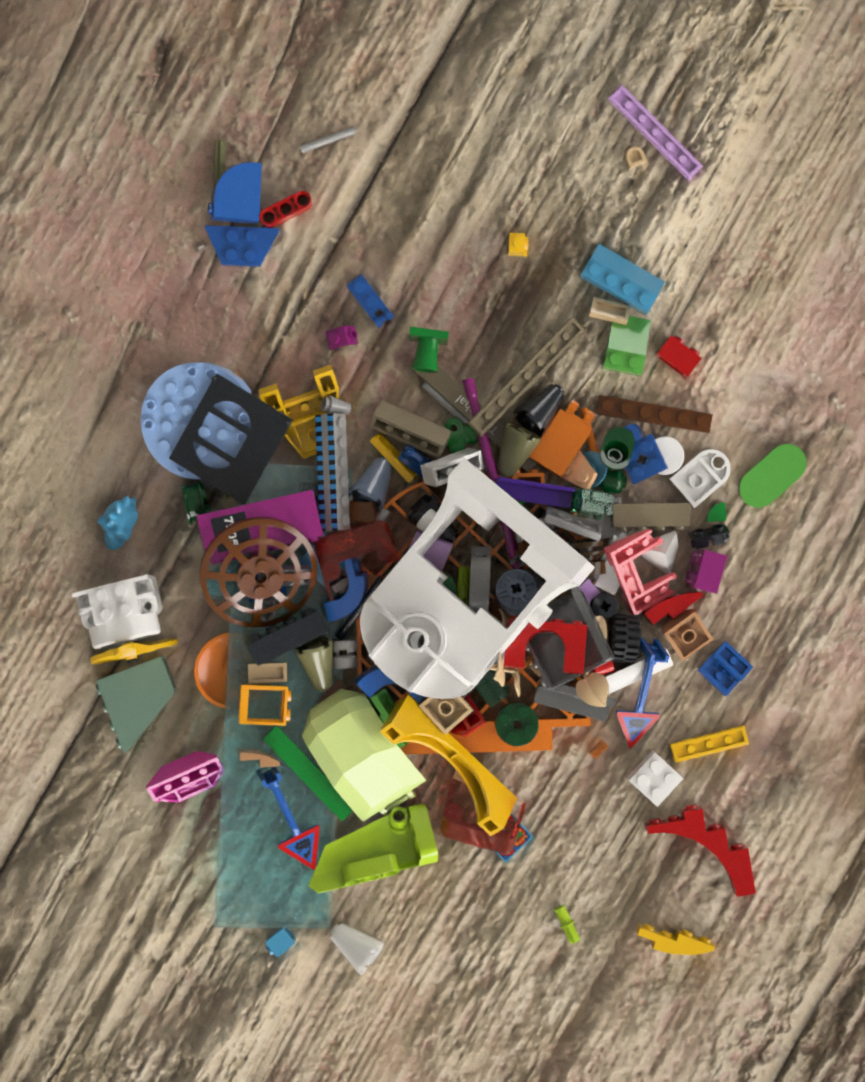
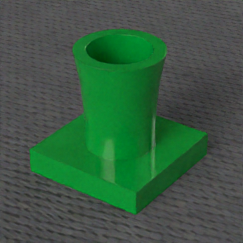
(427, 348)

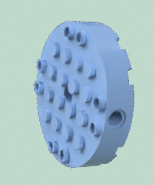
(171, 406)

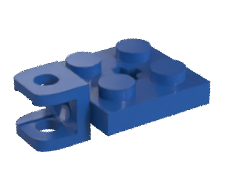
(647, 447)

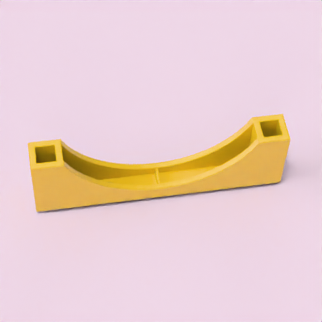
(491, 798)

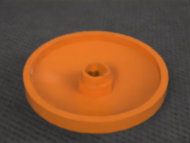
(211, 669)

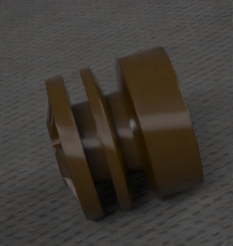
(586, 548)

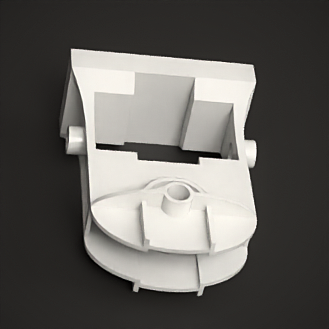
(416, 604)

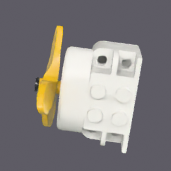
(121, 615)

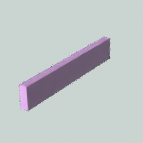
(655, 132)

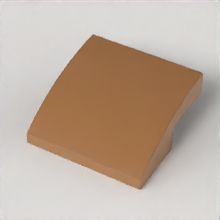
(263, 759)

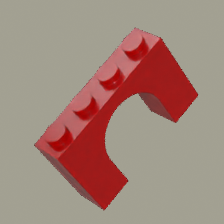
(572, 635)

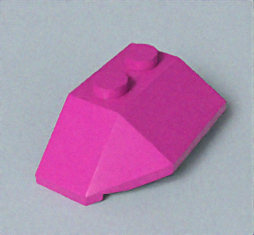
(185, 777)

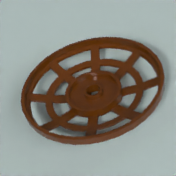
(255, 564)

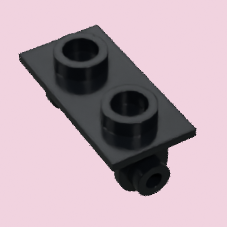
(717, 533)

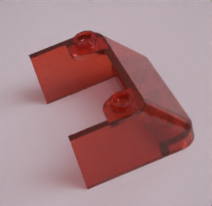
(351, 544)
(458, 830)

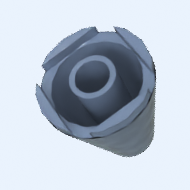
(373, 483)

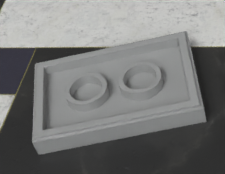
(573, 523)

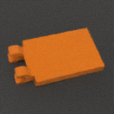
(563, 440)

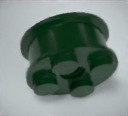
(195, 500)
(516, 735)

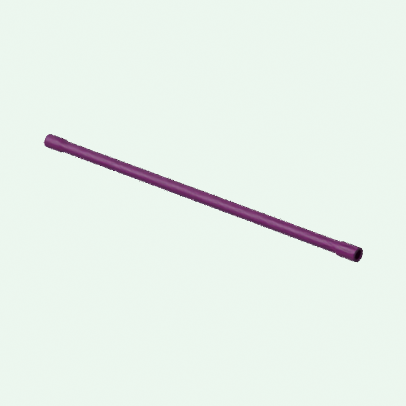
(471, 394)

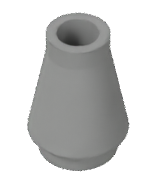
(333, 405)

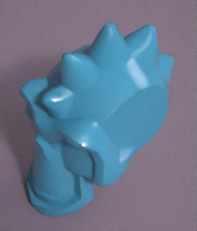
(118, 522)

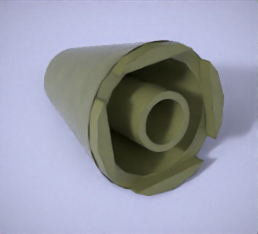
(515, 449)
(317, 661)

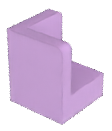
(589, 589)

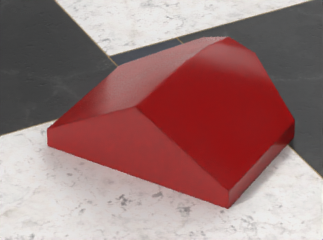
(470, 722)

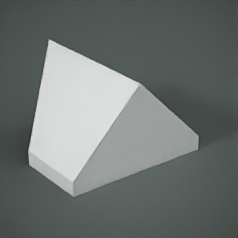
(663, 554)

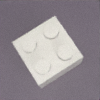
(654, 778)

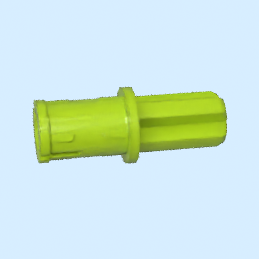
(463, 584)
(567, 924)

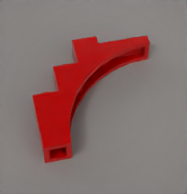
(692, 825)

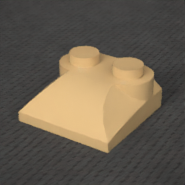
(446, 712)

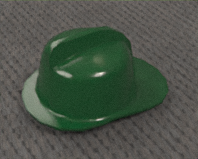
(617, 448)

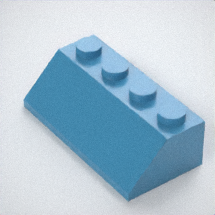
(622, 279)

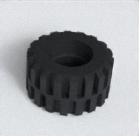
(625, 637)

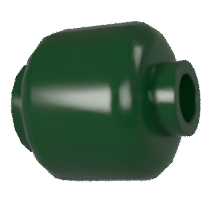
(613, 482)

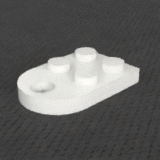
(701, 477)

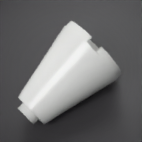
(356, 946)

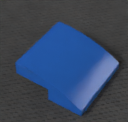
(725, 668)

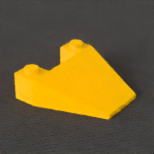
(303, 409)

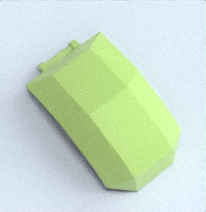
(357, 757)

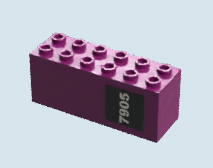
(295, 509)

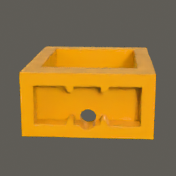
(243, 704)

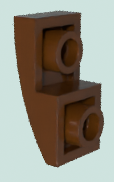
(362, 511)

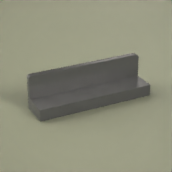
(566, 699)

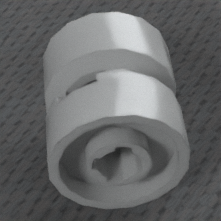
(344, 660)

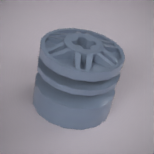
(515, 603)

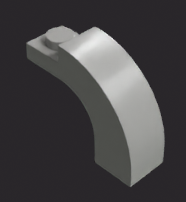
(479, 578)

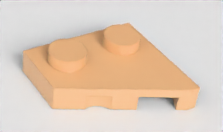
(580, 472)

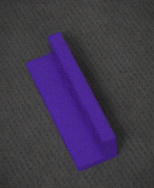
(536, 492)

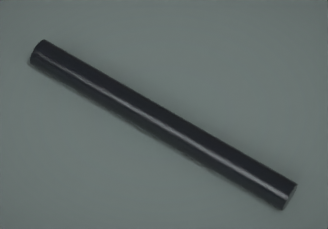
(357, 612)

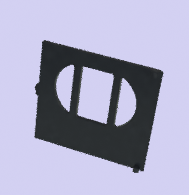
(262, 440)

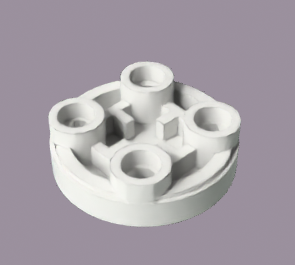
(672, 453)

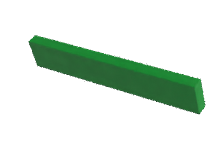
(307, 772)

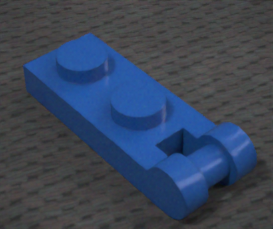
(369, 300)

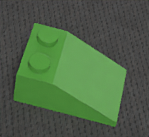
(627, 346)

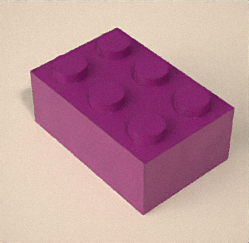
(705, 570)

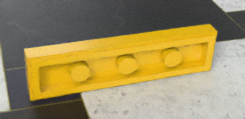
(709, 743)

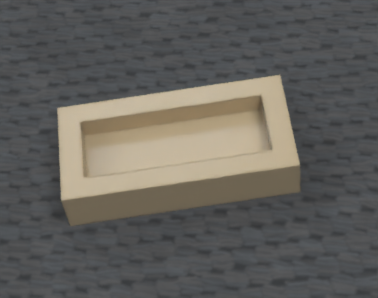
(609, 311)
(267, 673)

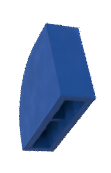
(237, 195)

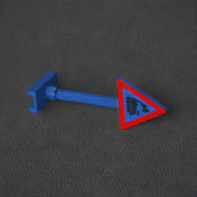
(636, 722)
(303, 844)

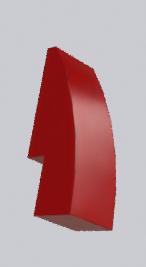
(672, 606)

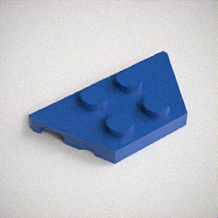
(242, 244)

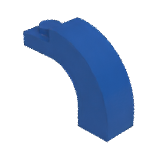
(348, 602)
(374, 679)

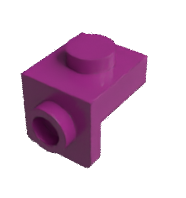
(341, 337)

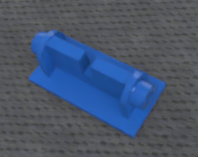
(413, 459)

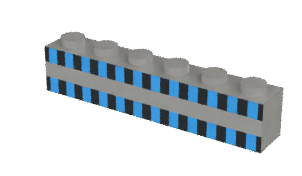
(332, 471)

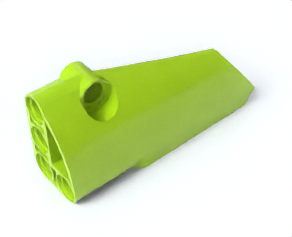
(377, 850)

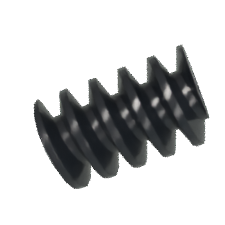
(610, 608)

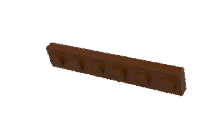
(654, 414)

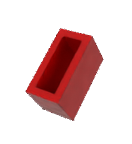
(679, 356)

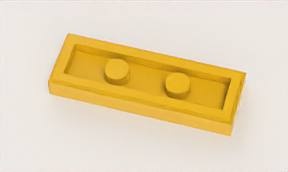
(385, 447)

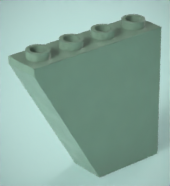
(136, 698)

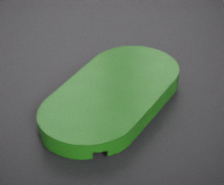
(772, 475)

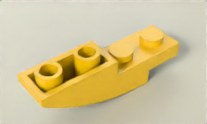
(682, 943)

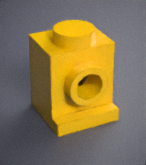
(517, 244)

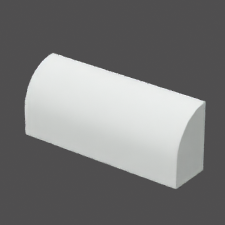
(631, 673)

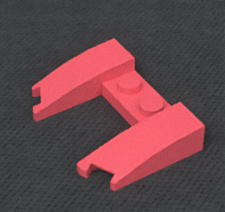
(621, 555)

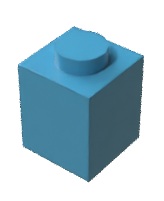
(280, 941)

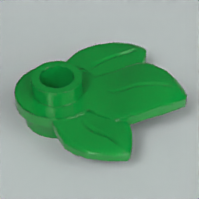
(459, 437)

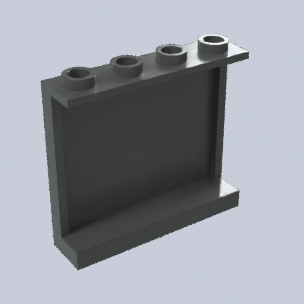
(549, 649)

